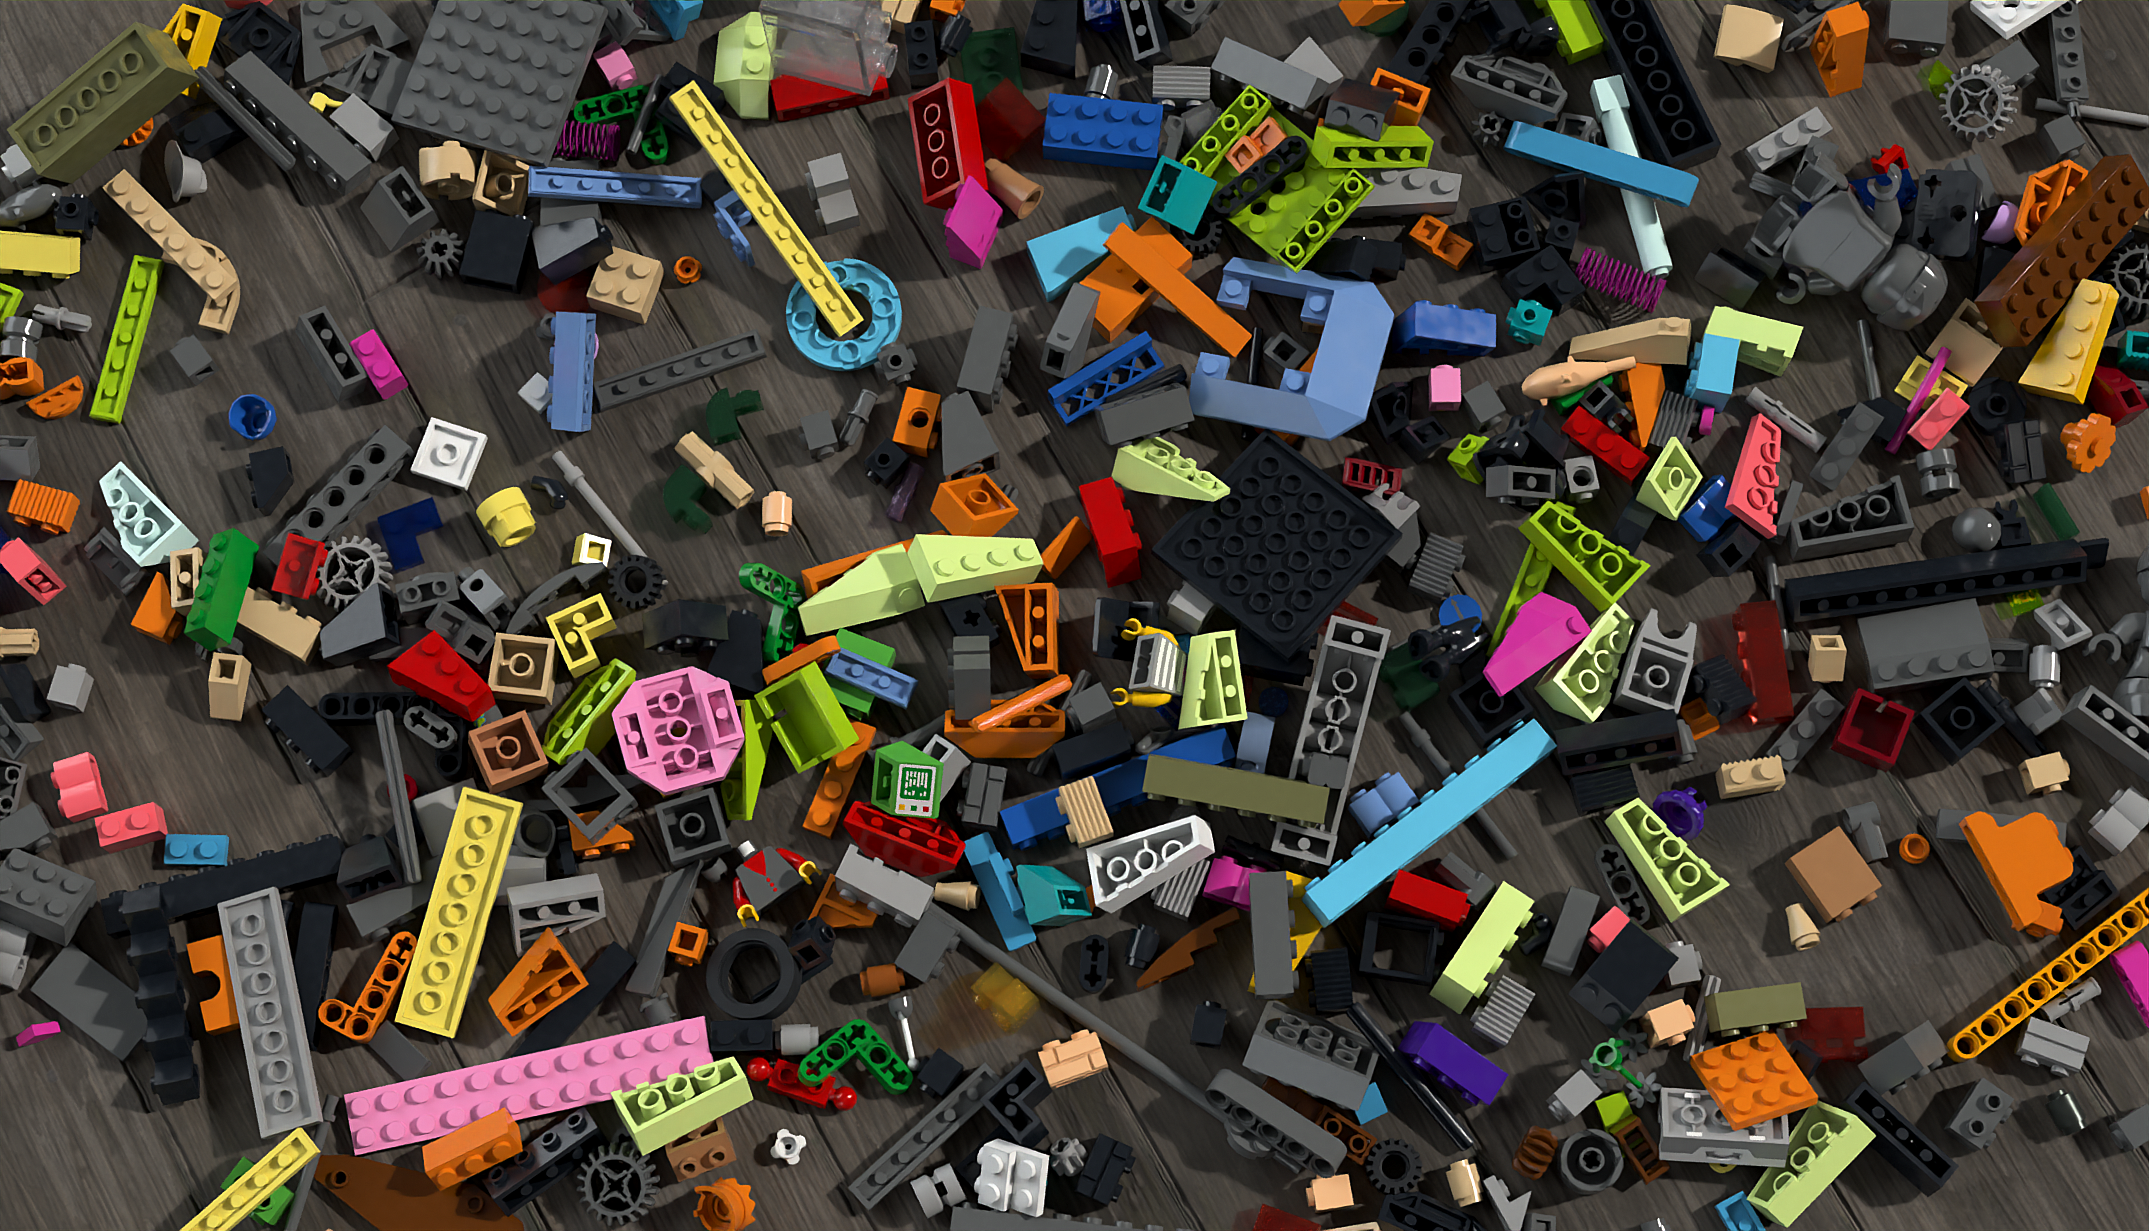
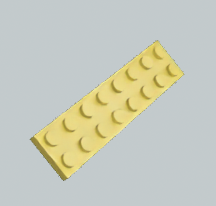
(458, 912)

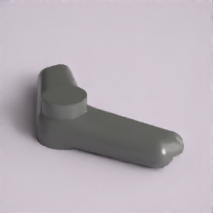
(1163, 735)

